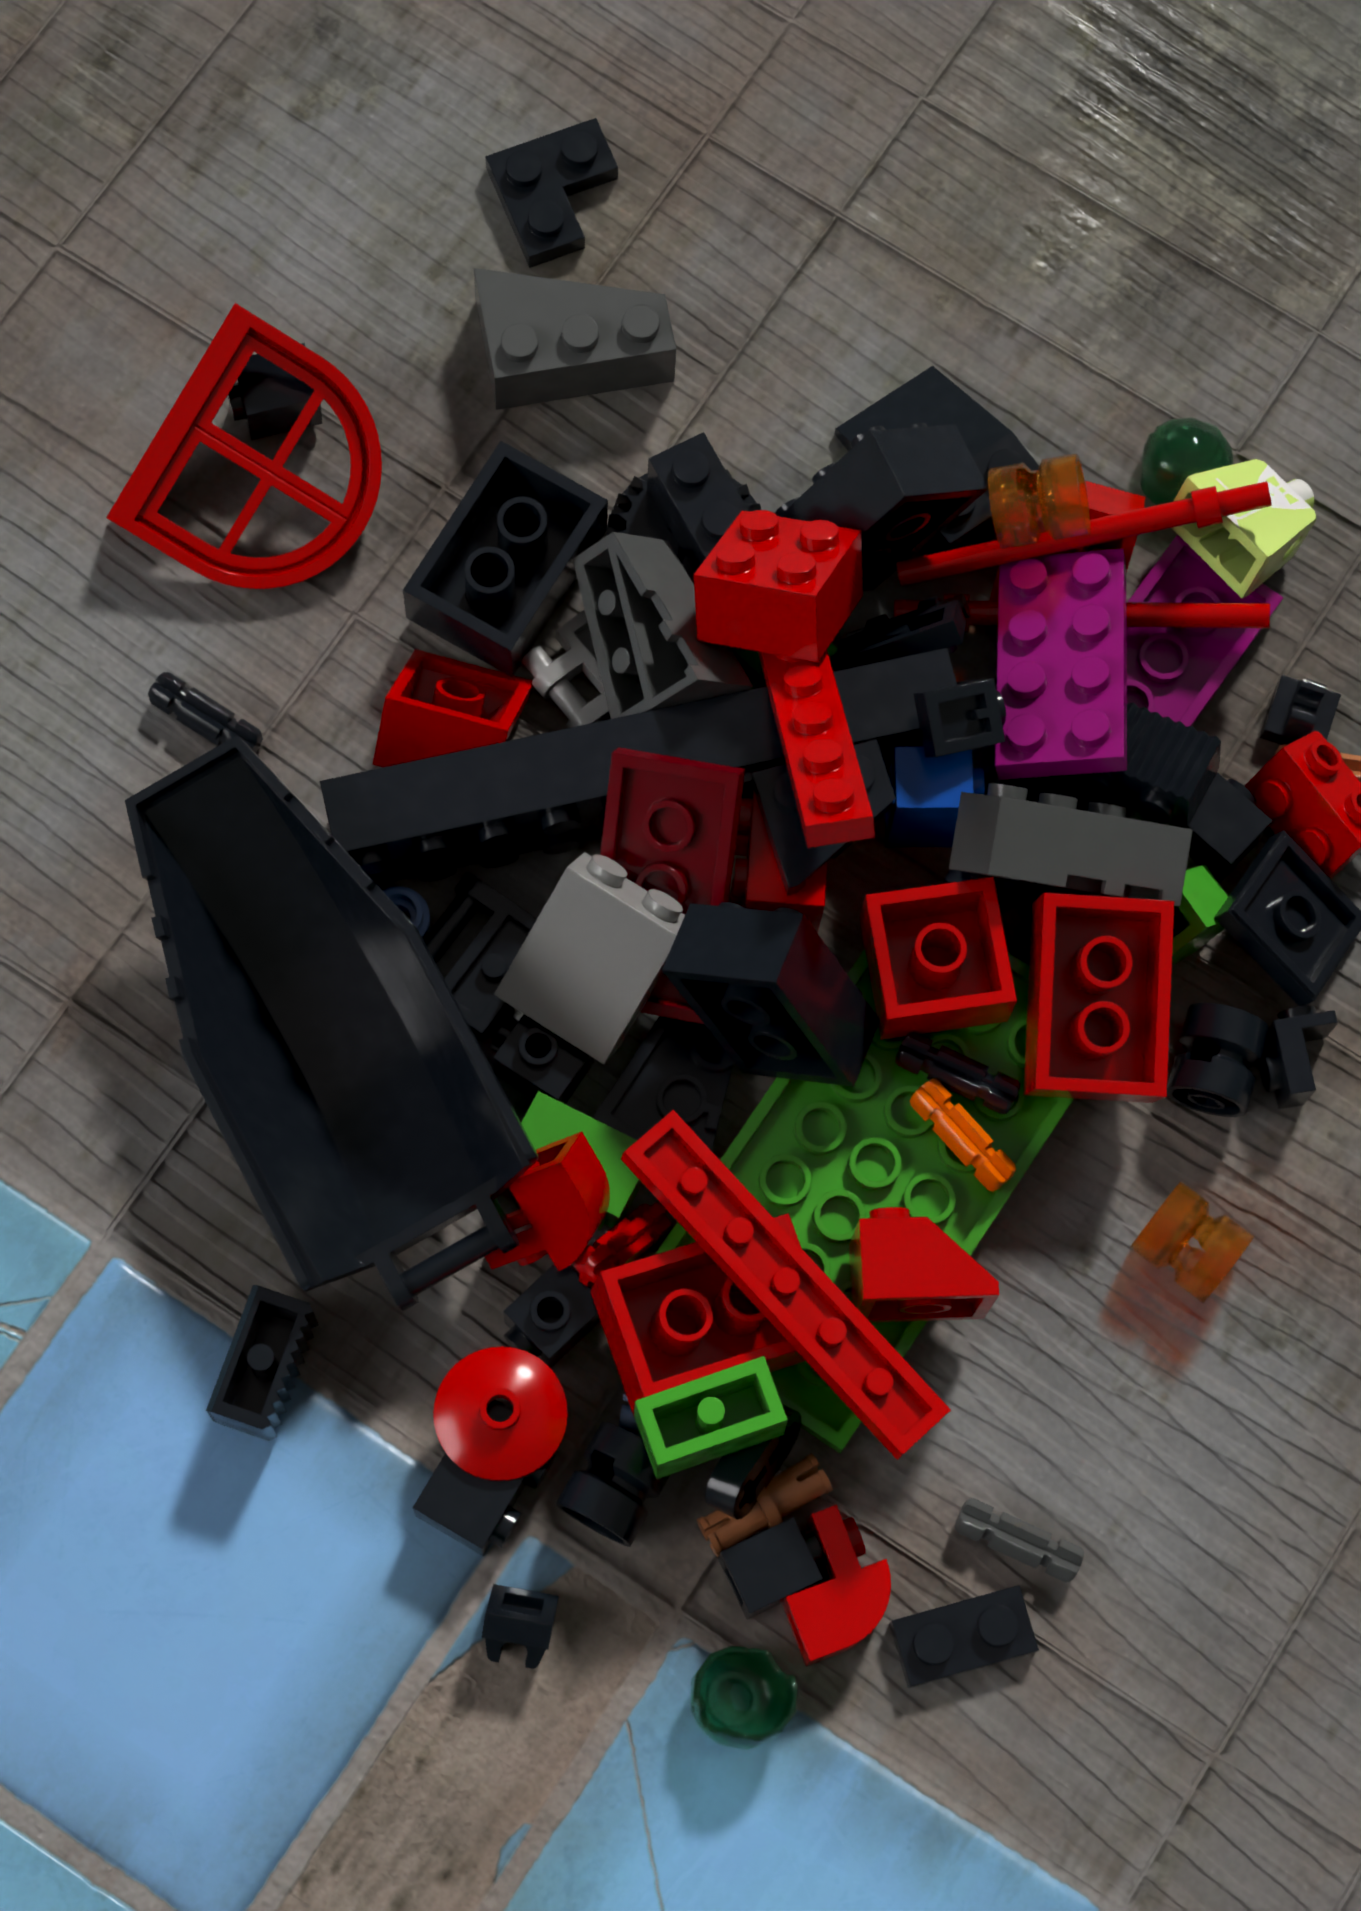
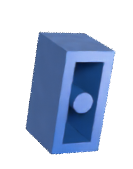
(928, 796)

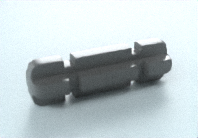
(1019, 1540)

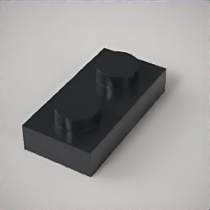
(963, 1636)

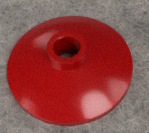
(508, 1447)

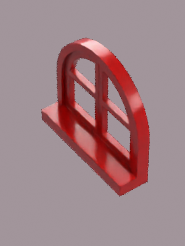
(191, 423)

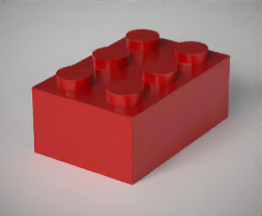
(1099, 998)
(682, 1320)

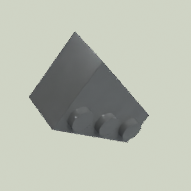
(570, 338)
(647, 629)
(1068, 847)

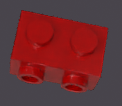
(1313, 800)

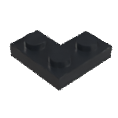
(536, 184)

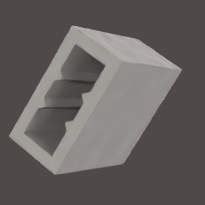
(593, 956)

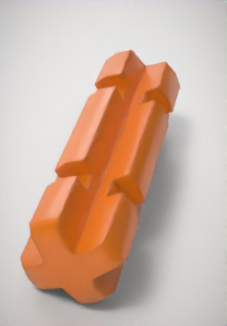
(963, 1135)

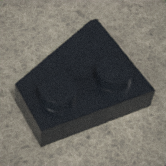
(783, 822)

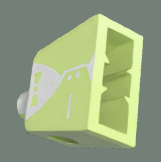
(1254, 542)

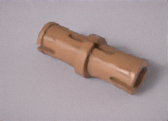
(781, 1497)

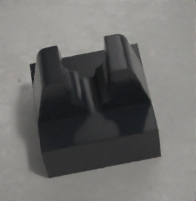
(1298, 710)
(521, 1619)

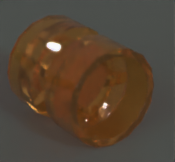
(1039, 501)
(1174, 1224)

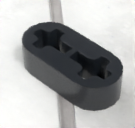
(746, 1472)

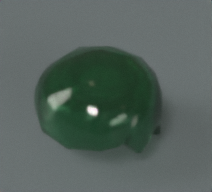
(1178, 451)
(742, 1697)

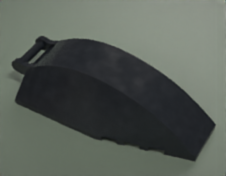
(321, 1032)

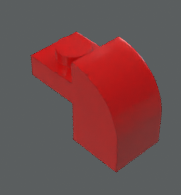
(560, 1204)
(846, 1607)

